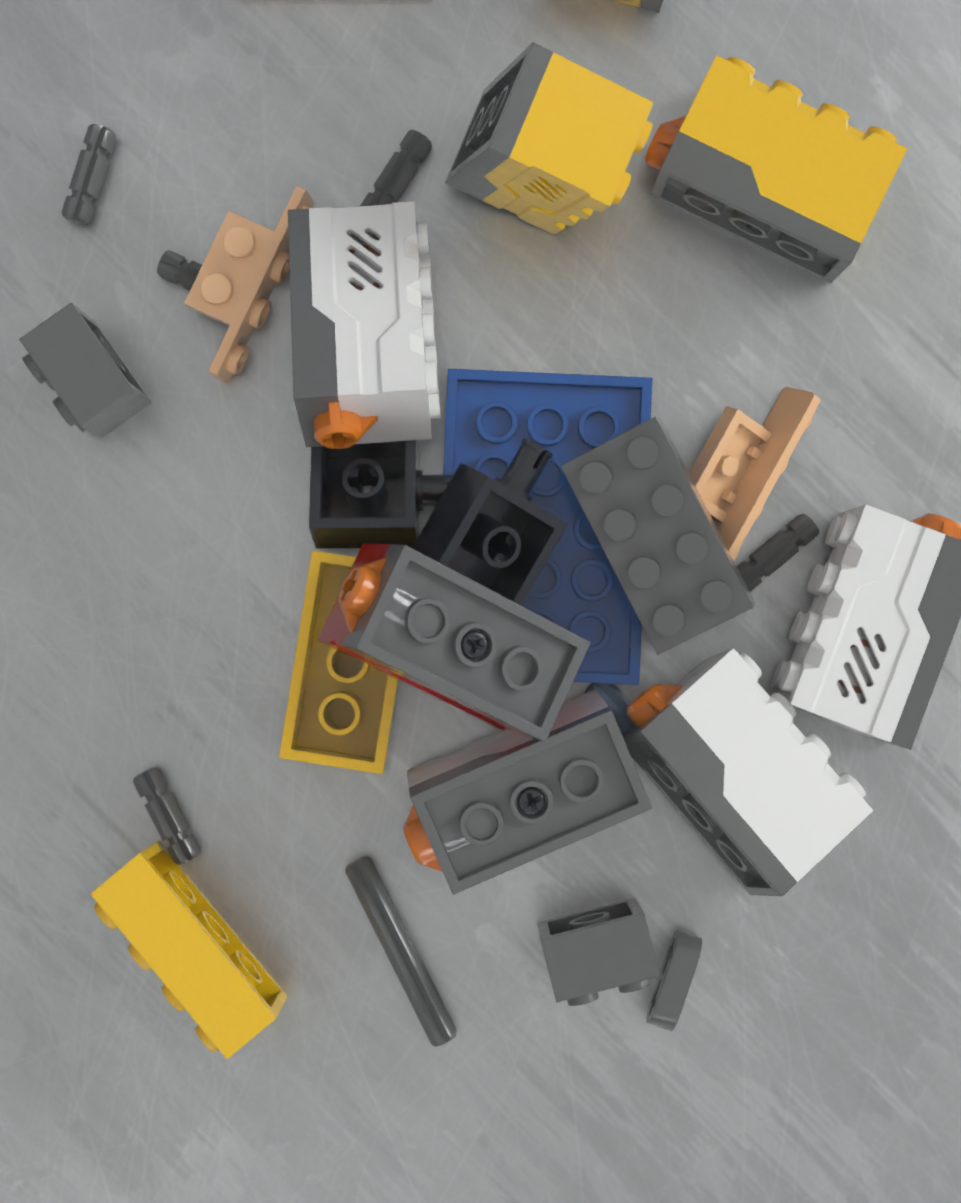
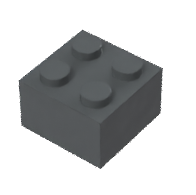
(84, 371)
(598, 952)

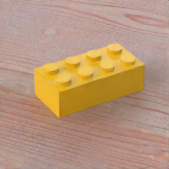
(336, 704)
(190, 950)

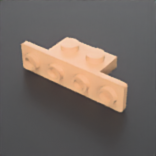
(240, 279)
(746, 460)

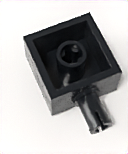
(387, 513)
(492, 526)

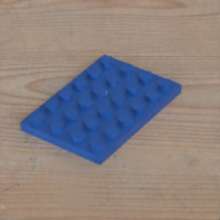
(568, 417)

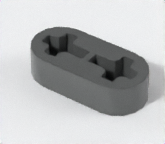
(674, 980)

